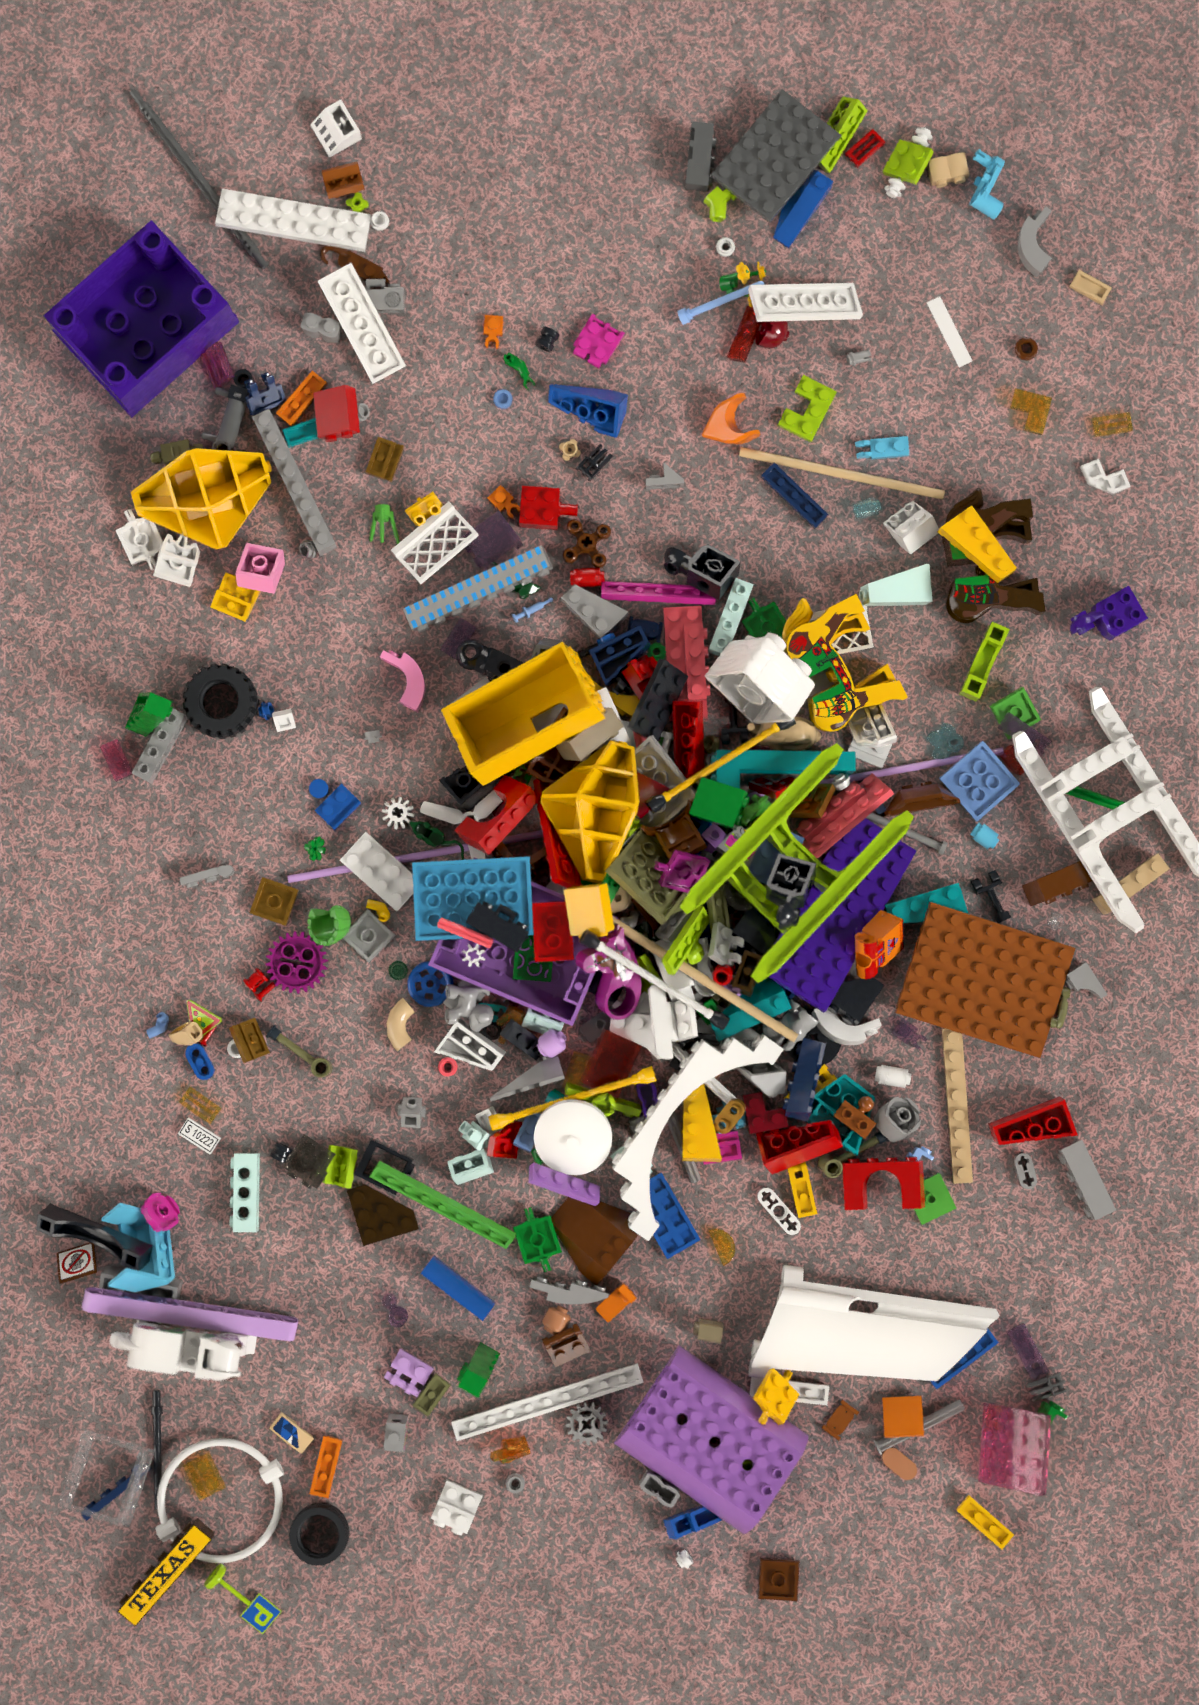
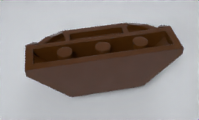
(919, 799)

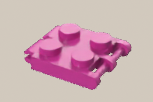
(597, 341)

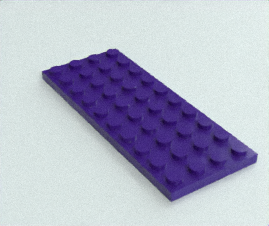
(829, 952)

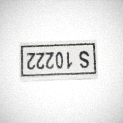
(199, 1135)

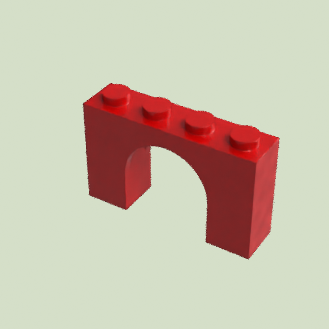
(489, 834)
(907, 1172)

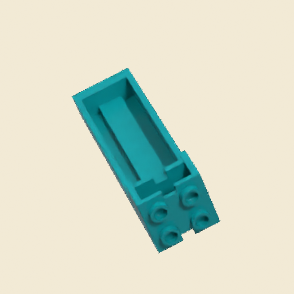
(773, 763)

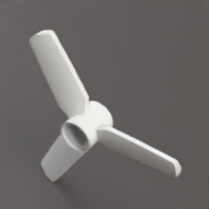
(455, 816)

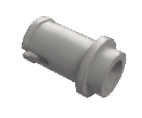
(858, 357)

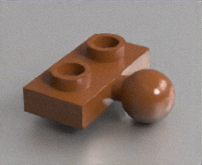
(855, 1118)

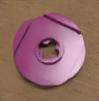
(160, 1221)

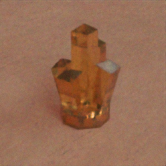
(511, 1013)
(511, 1449)

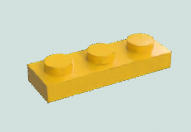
(985, 1522)

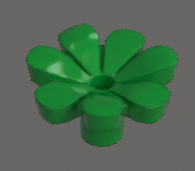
(315, 848)

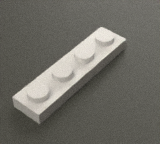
(808, 1392)

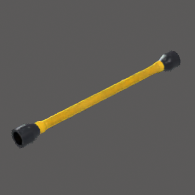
(657, 802)

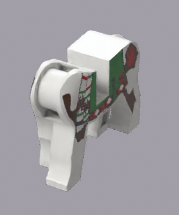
(178, 1349)

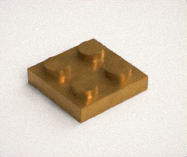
(274, 901)

